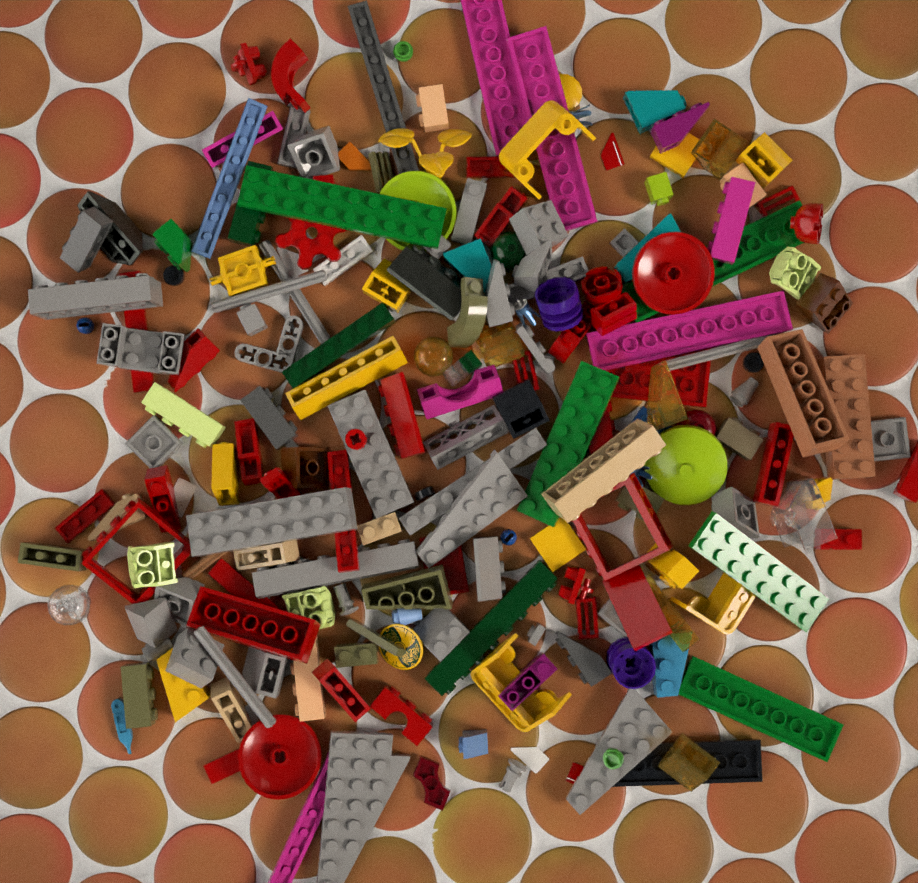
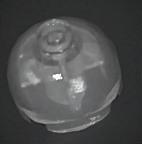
(69, 605)

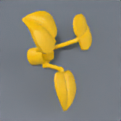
(433, 163)

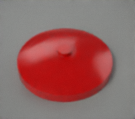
(673, 273)
(280, 758)

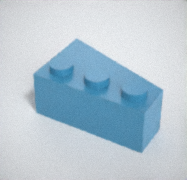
(669, 666)

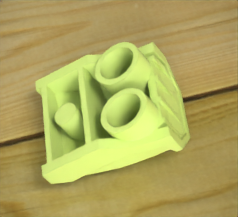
(793, 271)
(151, 565)
(313, 604)

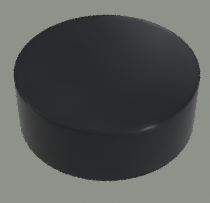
(173, 276)
(753, 362)
(424, 493)

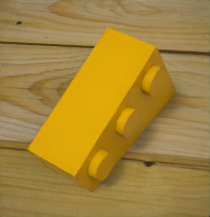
(673, 568)
(181, 694)

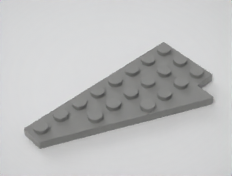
(357, 788)

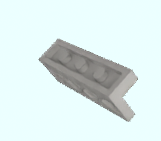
(467, 440)

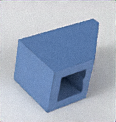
(473, 743)

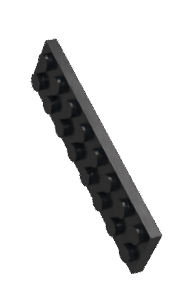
(738, 760)

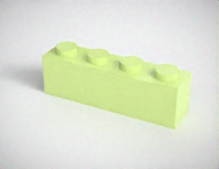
(183, 414)

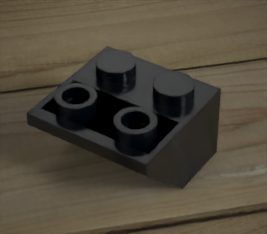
(520, 408)

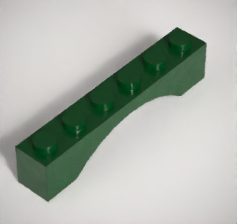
(331, 350)

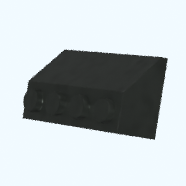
(428, 279)

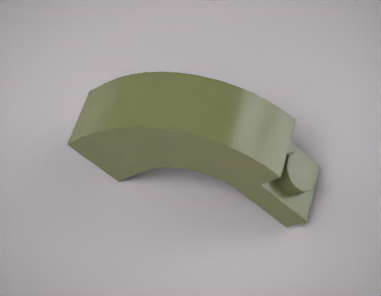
(472, 314)

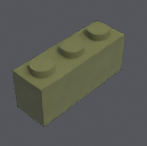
(51, 556)
(138, 695)

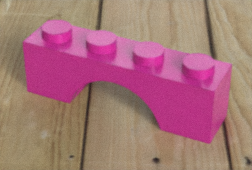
(440, 401)

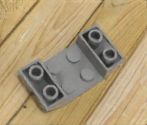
(140, 349)

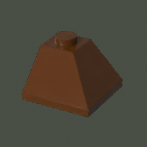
(306, 466)

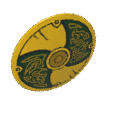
(407, 639)

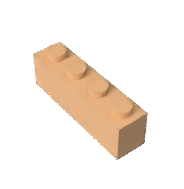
(308, 688)

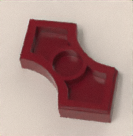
(427, 773)

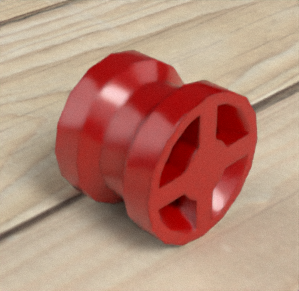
(358, 441)

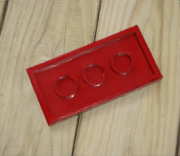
(637, 607)

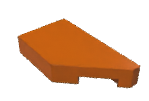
(353, 158)

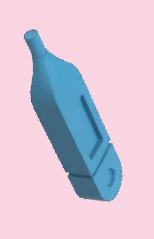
(124, 735)

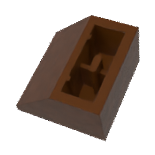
(824, 302)

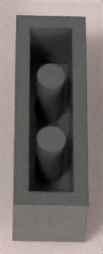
(86, 239)
(270, 417)

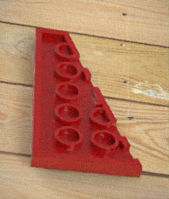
(689, 381)

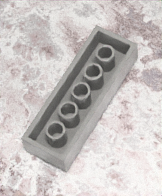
(95, 297)
(376, 461)

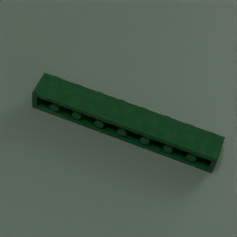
(491, 628)

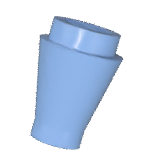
(406, 616)

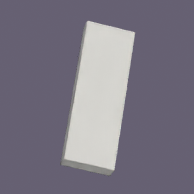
(350, 256)

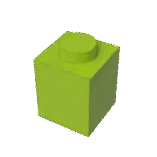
(659, 189)

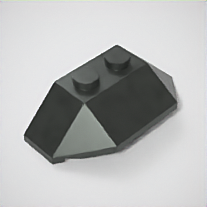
(124, 238)

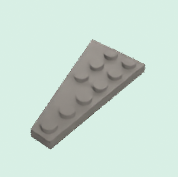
(477, 506)
(632, 731)

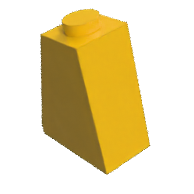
(225, 474)

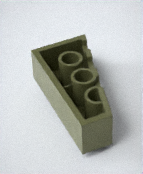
(412, 590)

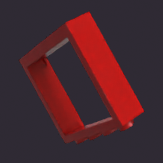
(649, 517)
(146, 592)

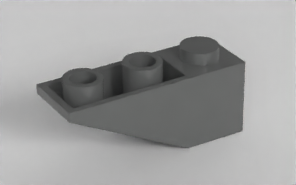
(589, 662)

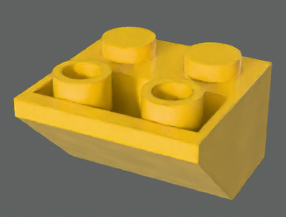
(764, 159)
(386, 288)

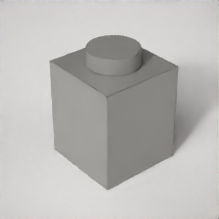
(251, 319)

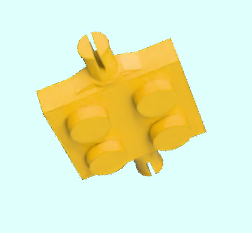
(242, 271)

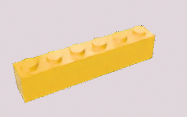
(346, 378)

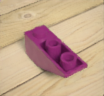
(672, 132)
(527, 681)

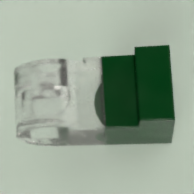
(462, 368)

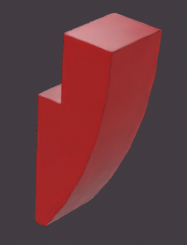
(499, 217)
(249, 451)
(908, 484)

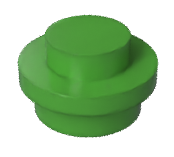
(403, 51)
(613, 758)

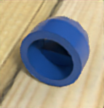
(85, 329)
(505, 534)

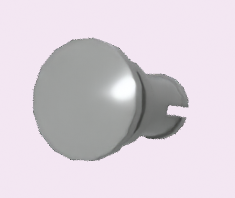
(345, 600)
(513, 772)

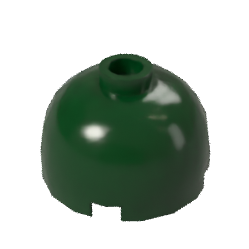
(508, 250)

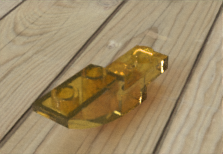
(682, 632)

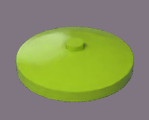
(426, 189)
(688, 466)

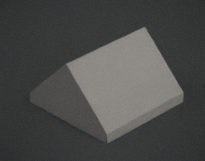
(152, 621)

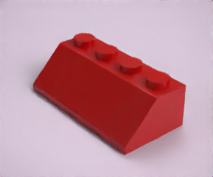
(402, 416)

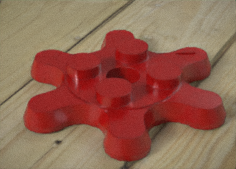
(308, 247)

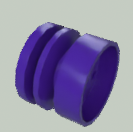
(559, 303)
(631, 673)

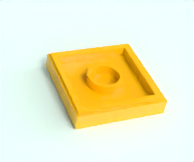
(679, 158)
(557, 544)

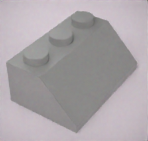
(488, 568)

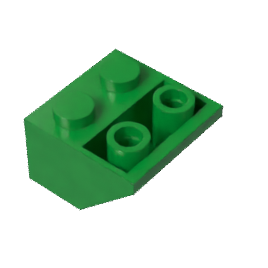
(176, 243)

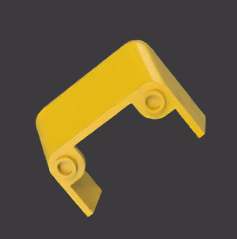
(530, 136)
(723, 607)
(496, 673)

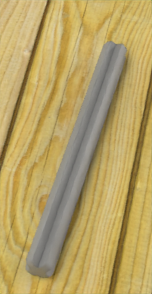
(269, 291)
(296, 295)
(715, 353)
(234, 676)

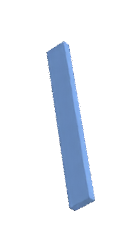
(229, 178)

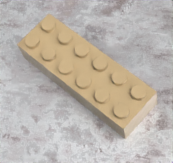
(603, 470)

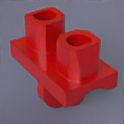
(245, 65)
(577, 575)

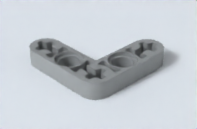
(281, 353)

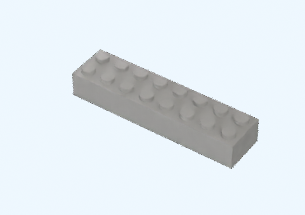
(271, 522)

